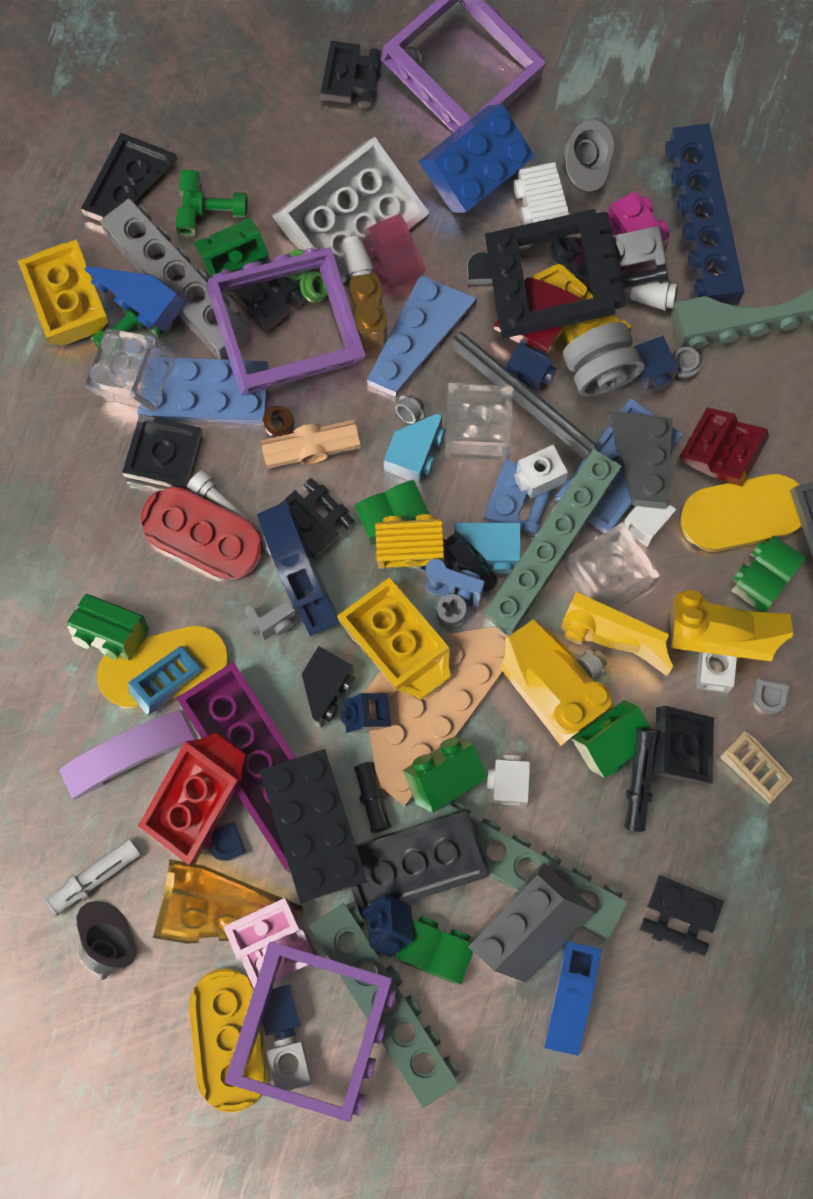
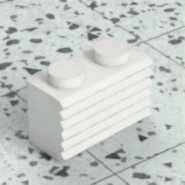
(540, 193)

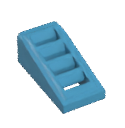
(146, 678)

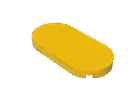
(740, 516)
(200, 642)
(216, 1020)

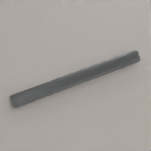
(524, 395)

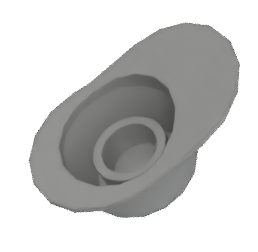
(589, 155)

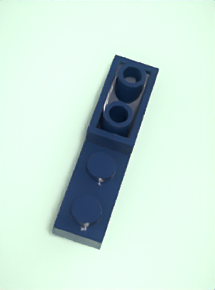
(297, 568)

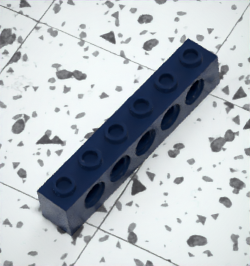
(697, 144)

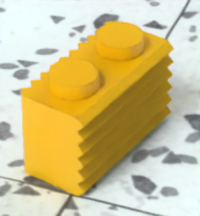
(409, 542)

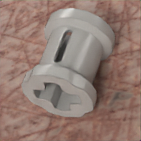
(446, 604)

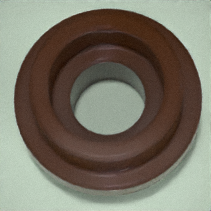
(283, 415)

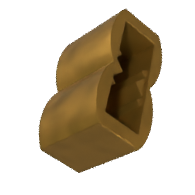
(368, 310)

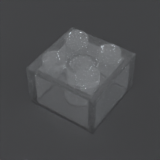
(130, 369)
(478, 421)
(612, 568)

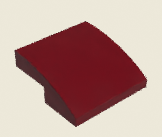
(542, 296)
(724, 446)

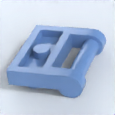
(508, 501)
(445, 581)

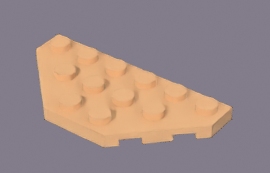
(424, 724)

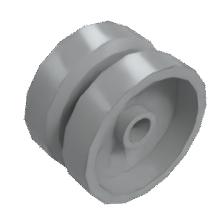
(603, 359)

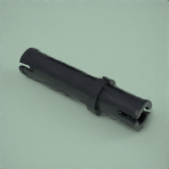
(639, 792)

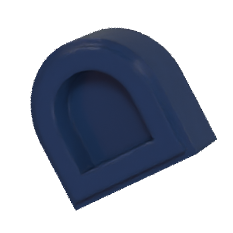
(227, 843)

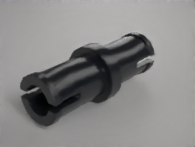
(469, 560)
(372, 797)

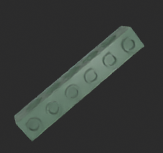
(553, 542)
(608, 899)
(424, 1086)

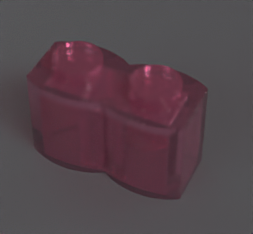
(394, 251)

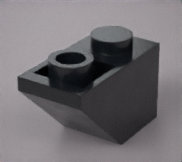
(324, 682)

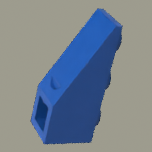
(144, 293)
(572, 997)

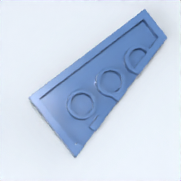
(419, 330)

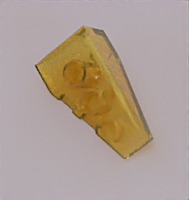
(202, 901)

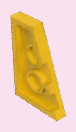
(562, 278)

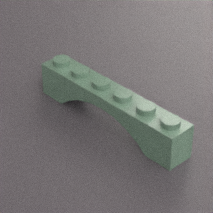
(710, 321)

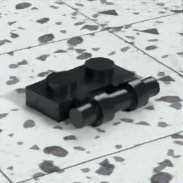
(341, 71)
(266, 304)
(316, 529)
(686, 906)

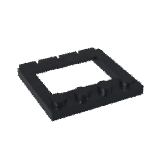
(509, 281)

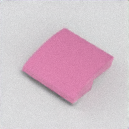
(272, 923)

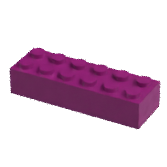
(231, 709)

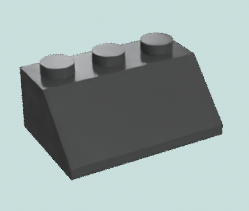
(531, 925)

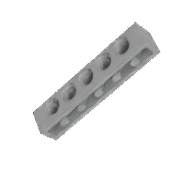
(130, 220)

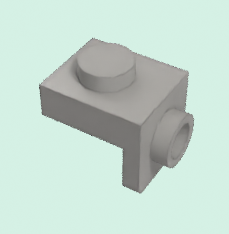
(275, 621)

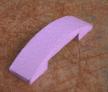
(125, 752)

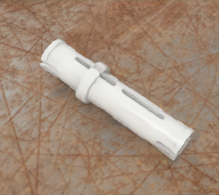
(86, 881)

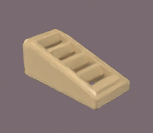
(760, 752)

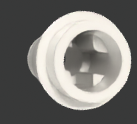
(356, 257)
(656, 294)

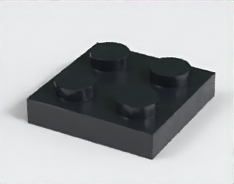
(162, 452)
(684, 745)

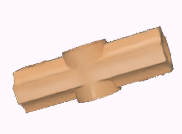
(310, 444)

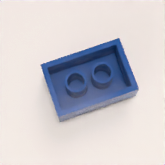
(477, 158)

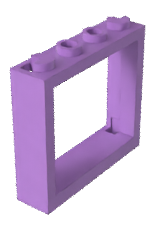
(429, 91)
(280, 267)
(255, 1014)

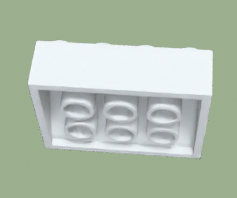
(348, 200)

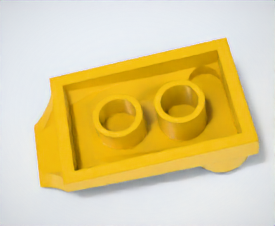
(63, 293)
(601, 624)
(725, 630)
(398, 640)
(553, 681)

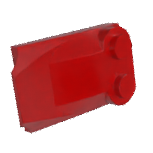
(194, 796)

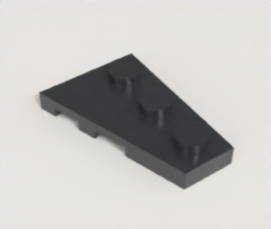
(126, 174)

